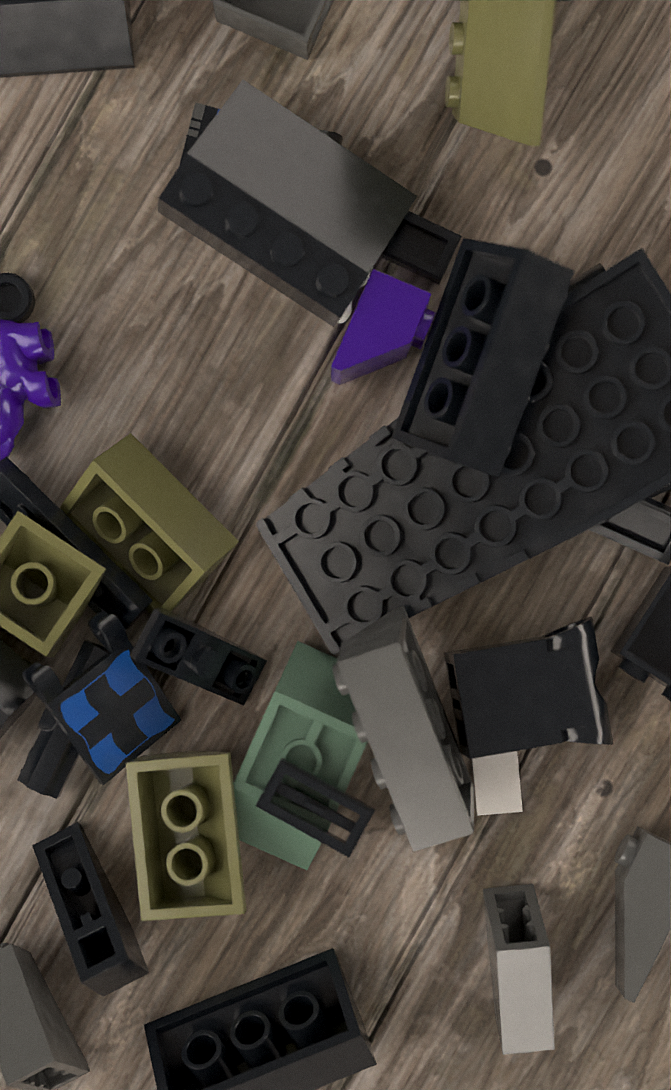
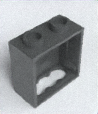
(282, 23)

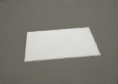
(497, 784)

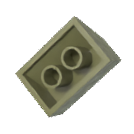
(148, 523)
(185, 835)

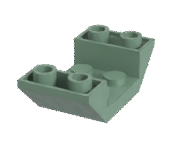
(310, 728)

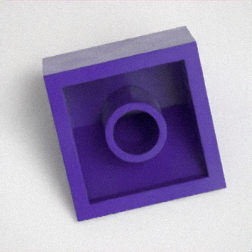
(383, 327)

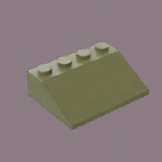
(501, 66)

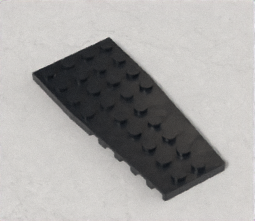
(419, 528)

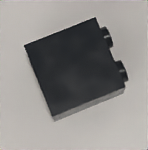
(647, 637)

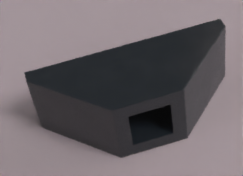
(197, 656)

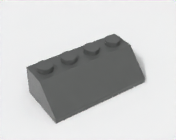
(407, 731)

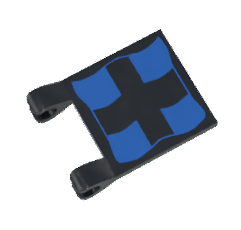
(109, 708)

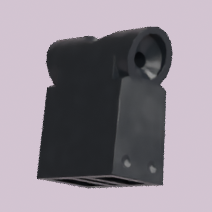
(528, 693)

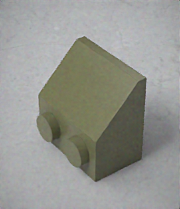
(43, 585)

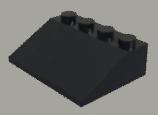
(285, 202)

